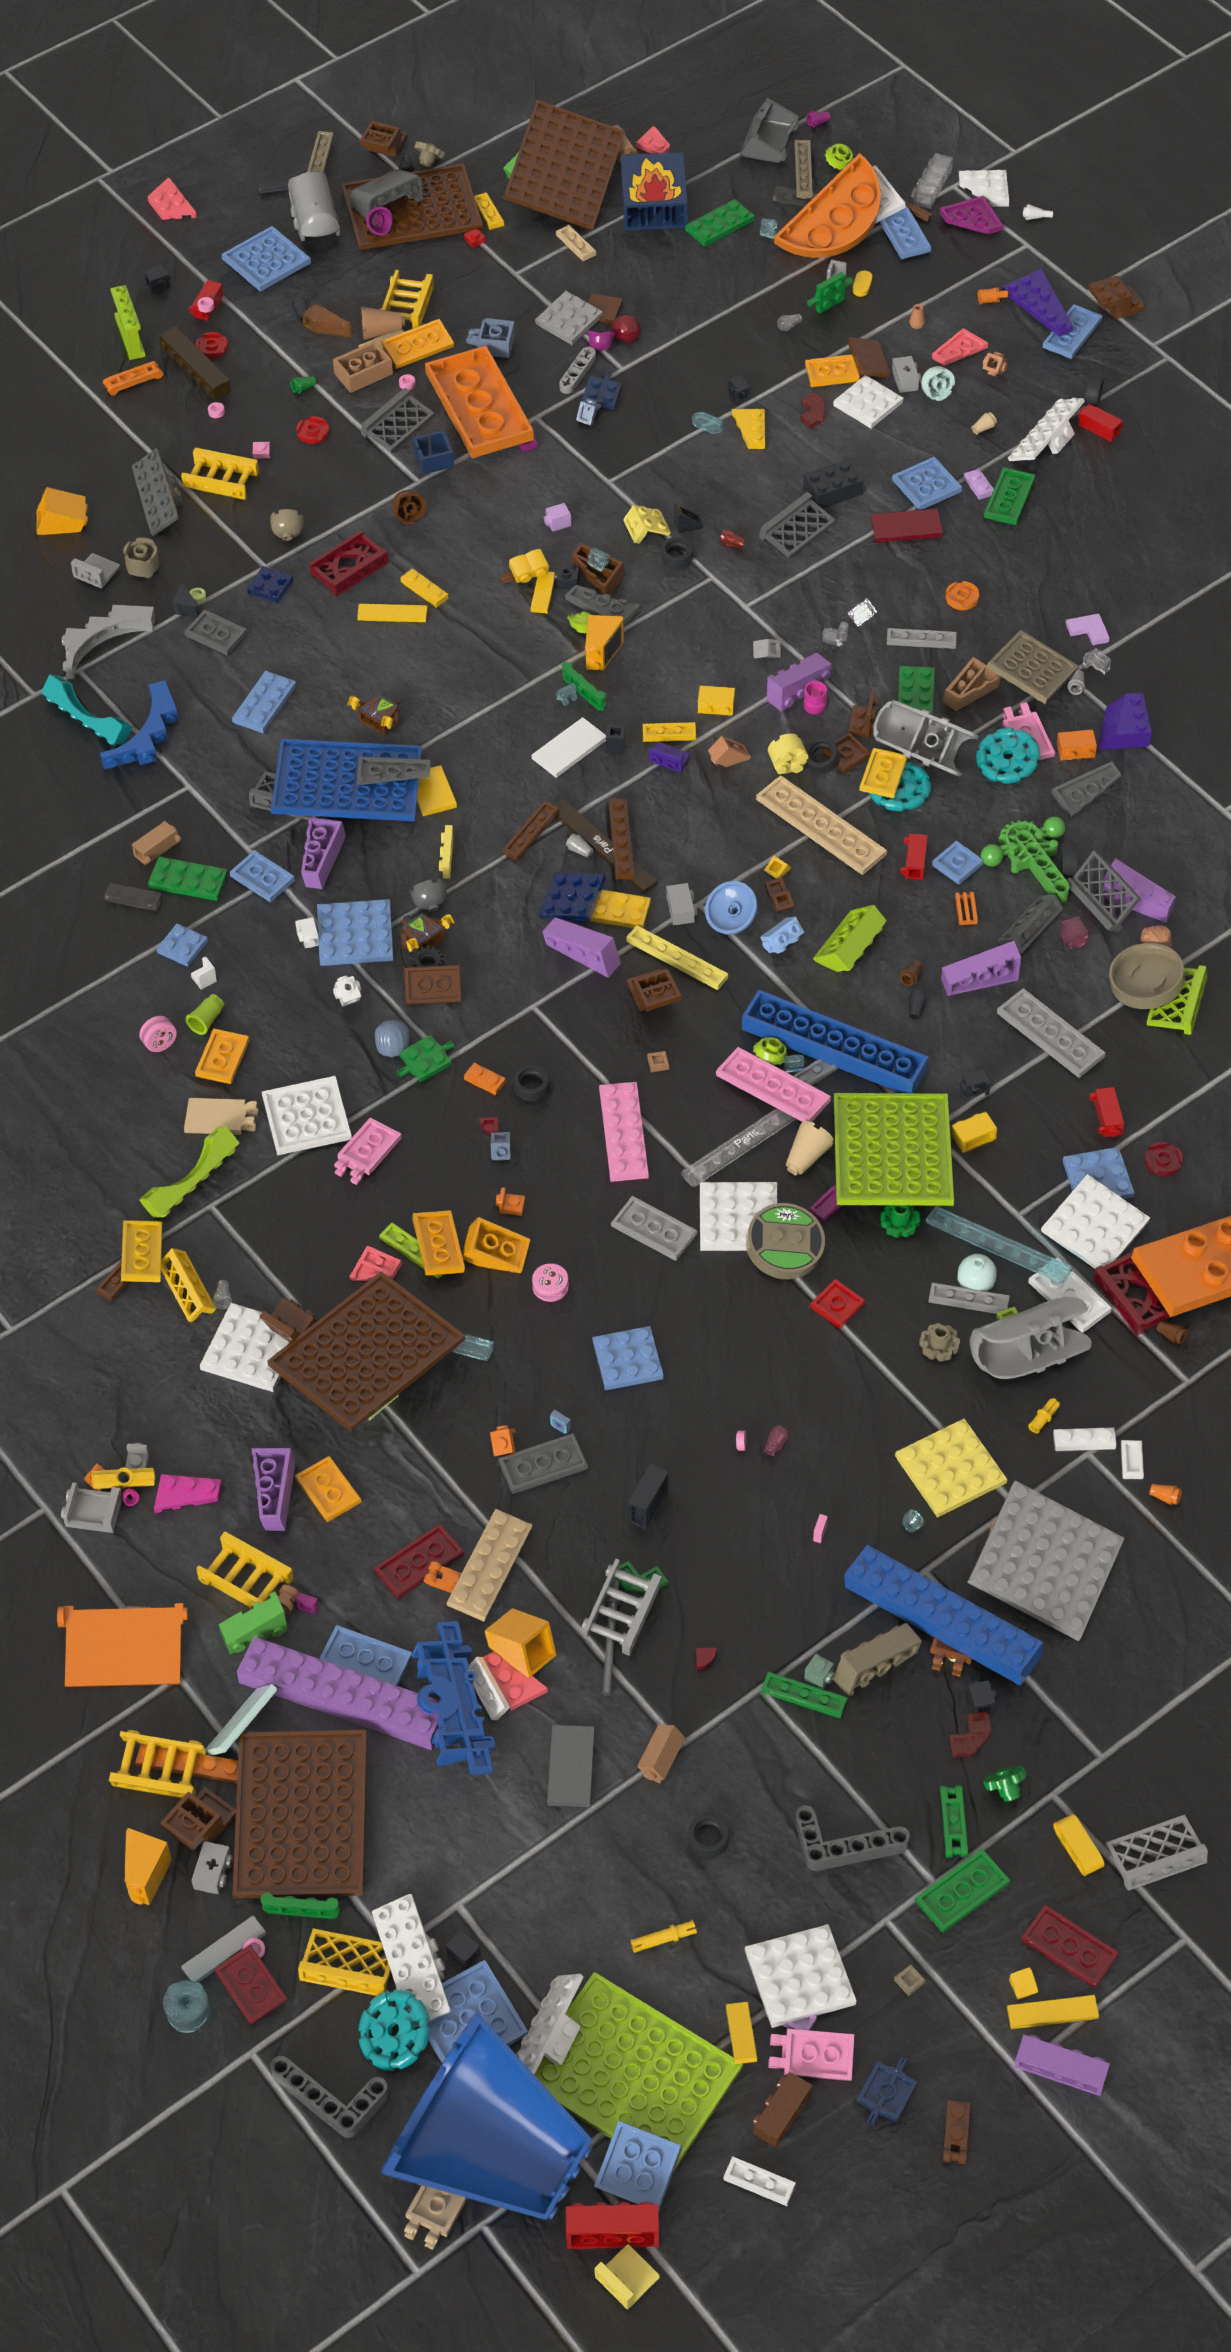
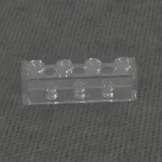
(932, 180)

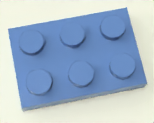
(262, 876)

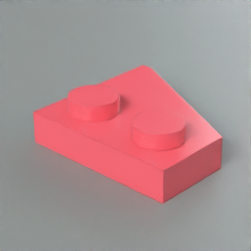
(653, 142)
(374, 1262)

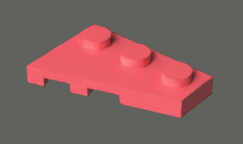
(959, 347)
(512, 1683)

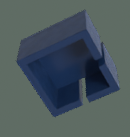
(437, 457)

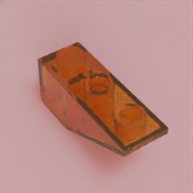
(325, 322)

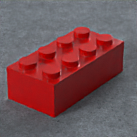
(612, 2225)

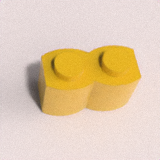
(528, 566)

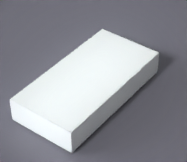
(1132, 1459)

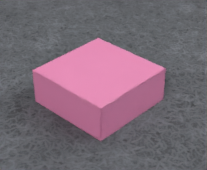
(820, 1528)

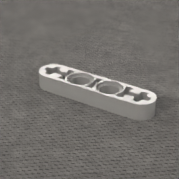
(575, 369)

